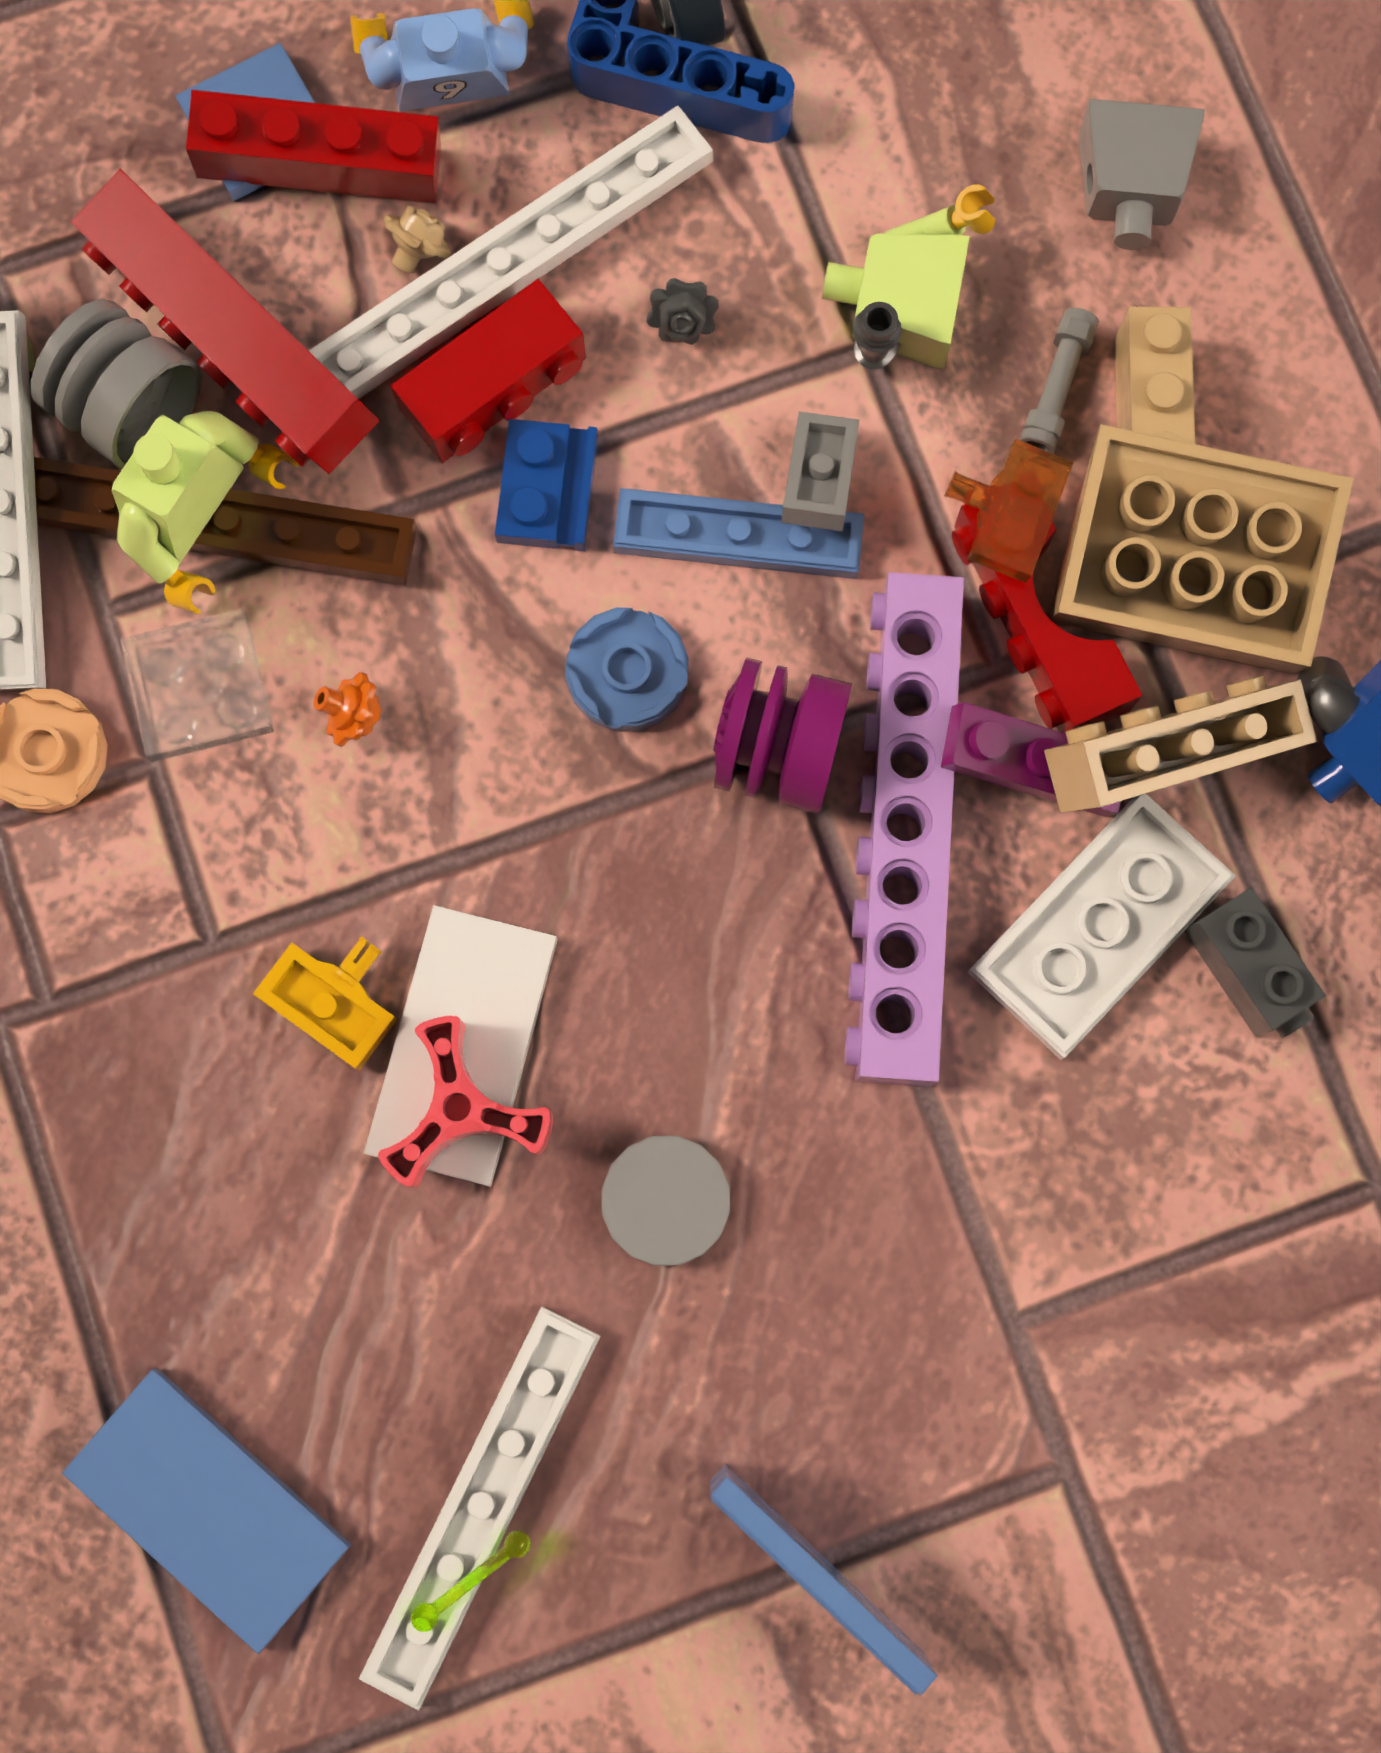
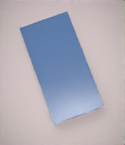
(207, 1509)
(822, 1580)

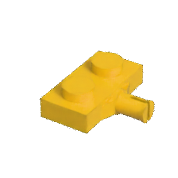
(329, 1000)

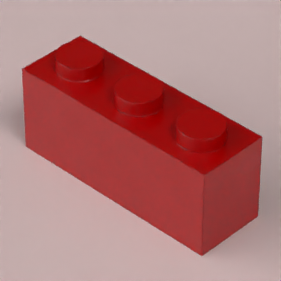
(490, 372)

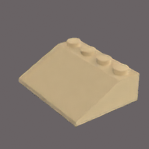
(1202, 550)

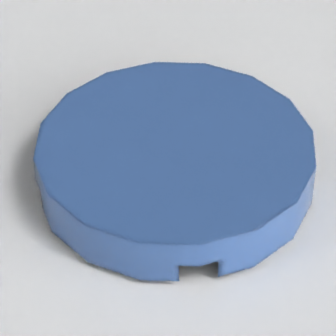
(627, 669)

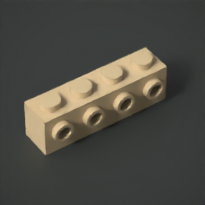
(1179, 746)

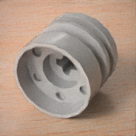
(112, 379)

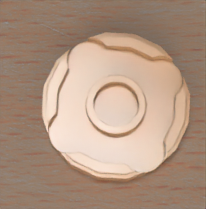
(49, 751)

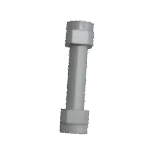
(1073, 340)

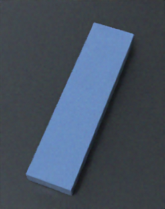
(732, 534)

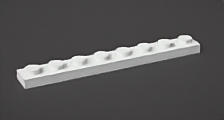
(515, 253)

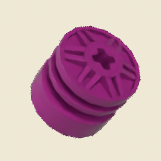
(781, 735)

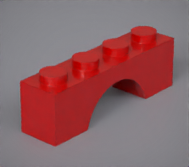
(1074, 676)

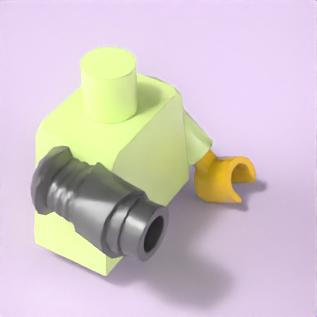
(911, 284)

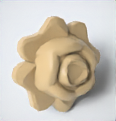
(417, 236)

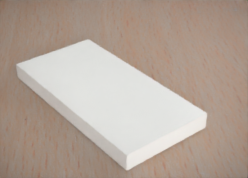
(1101, 925)
(495, 984)

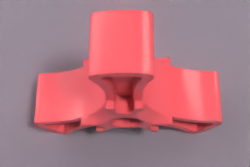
(458, 1109)

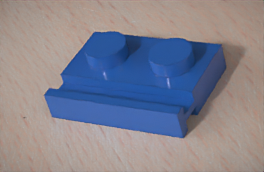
(546, 485)

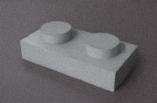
(820, 471)

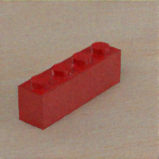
(314, 146)

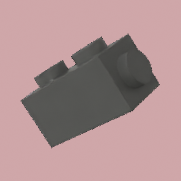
(1256, 965)

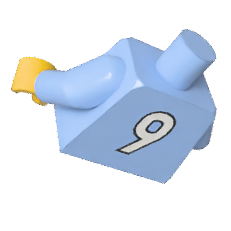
(445, 54)

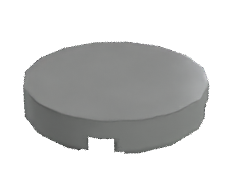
(665, 1200)

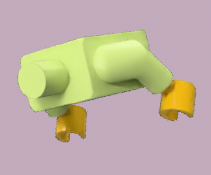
(175, 489)

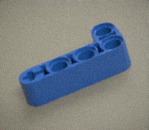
(684, 69)

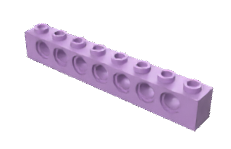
(933, 610)

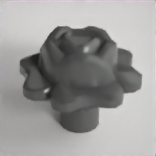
(682, 311)

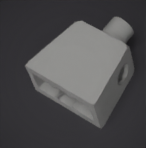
(1136, 164)

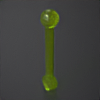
(427, 1614)

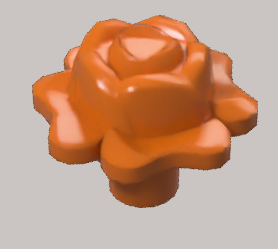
(350, 708)

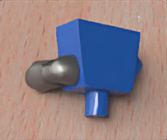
(1348, 726)

